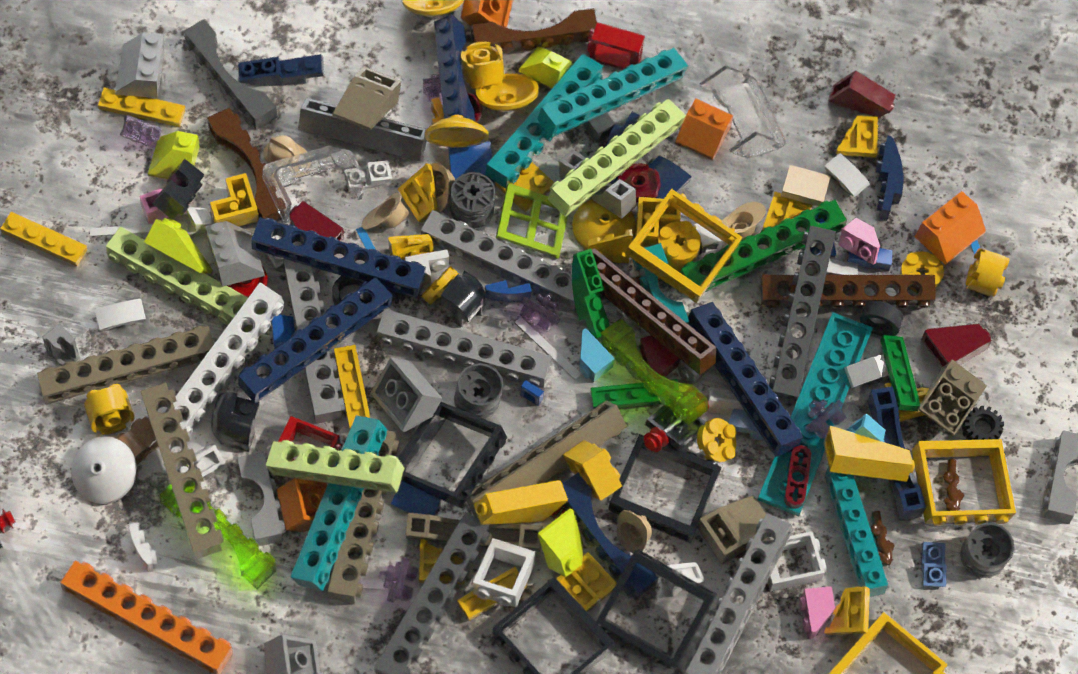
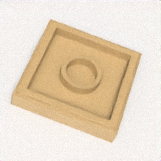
(805, 185)

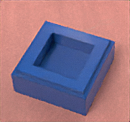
(532, 393)

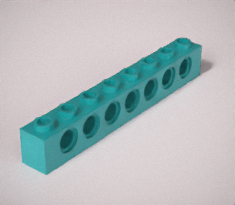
(612, 92)
(498, 167)
(333, 517)

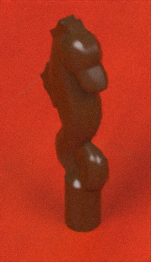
(955, 496)
(884, 546)

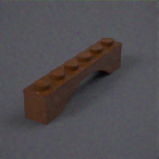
(568, 31)
(229, 134)

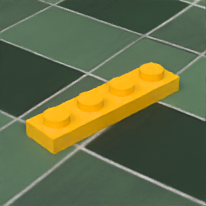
(142, 107)
(43, 238)
(351, 383)

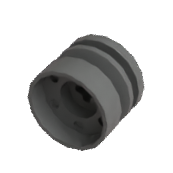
(475, 209)
(475, 382)
(988, 538)

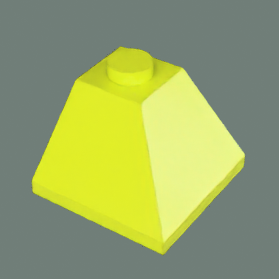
(545, 66)
(171, 151)
(562, 544)

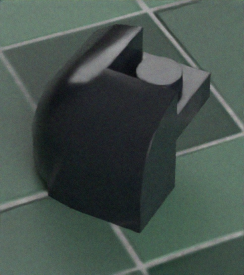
(464, 298)
(234, 421)

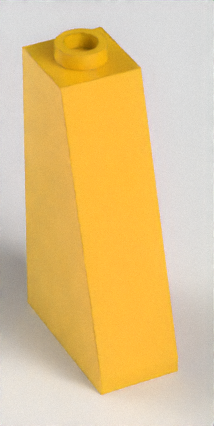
(866, 456)
(521, 504)

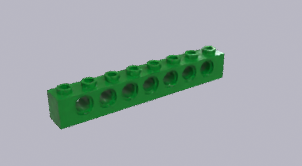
(777, 249)

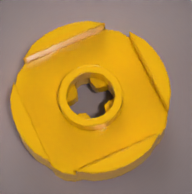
(924, 260)
(439, 285)
(727, 440)

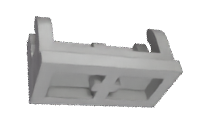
(60, 343)

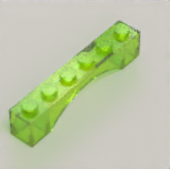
(681, 398)
(253, 563)

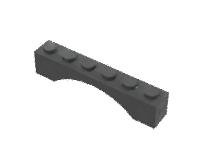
(254, 104)

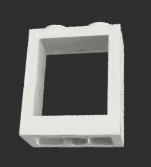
(511, 554)
(818, 564)

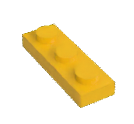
(474, 606)

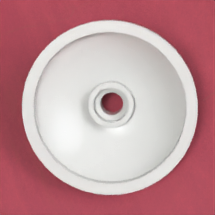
(116, 471)

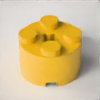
(482, 65)
(680, 243)
(986, 272)
(108, 409)

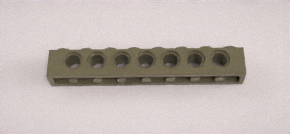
(120, 373)
(154, 399)
(346, 590)

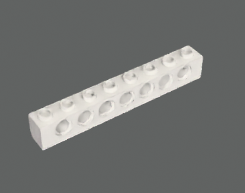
(260, 298)

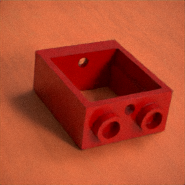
(615, 46)
(296, 425)

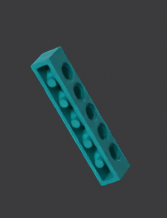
(856, 532)

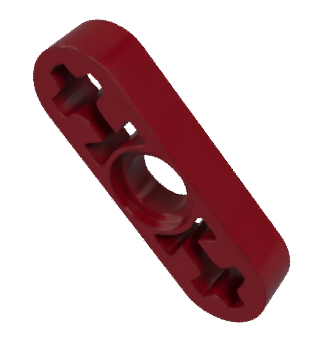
(804, 470)

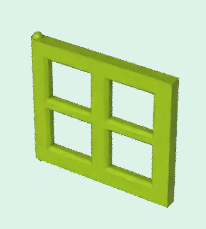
(533, 221)

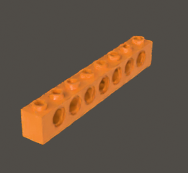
(213, 661)

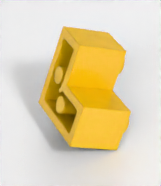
(239, 206)
(645, 209)
(594, 468)

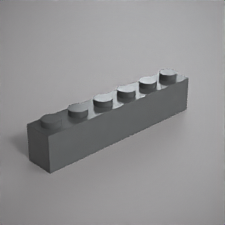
(385, 136)

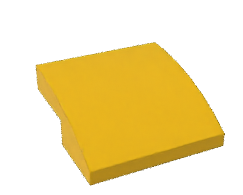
(588, 583)

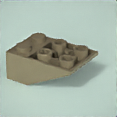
(368, 98)
(951, 396)
(731, 527)

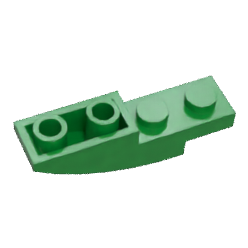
(586, 295)

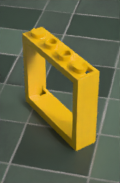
(666, 272)
(965, 448)
(902, 636)

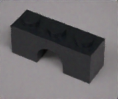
(180, 190)

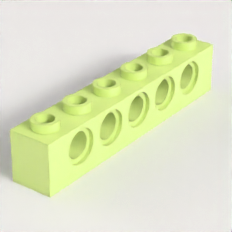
(386, 479)

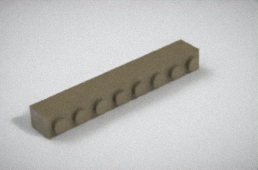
(548, 458)

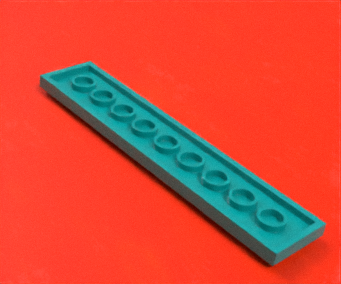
(827, 380)

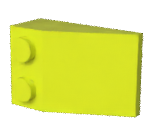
(175, 242)

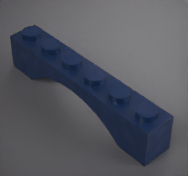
(449, 43)
(885, 412)
(580, 502)

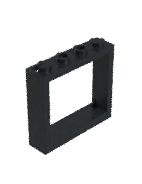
(425, 434)
(656, 520)
(674, 577)
(572, 607)

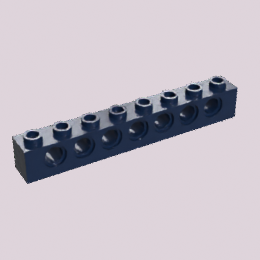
(344, 266)
(746, 381)
(258, 388)

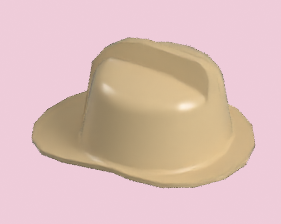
(281, 148)
(443, 181)
(387, 214)
(745, 218)
(633, 531)

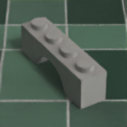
(616, 197)
(1061, 501)
(265, 524)

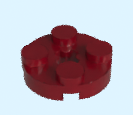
(648, 176)

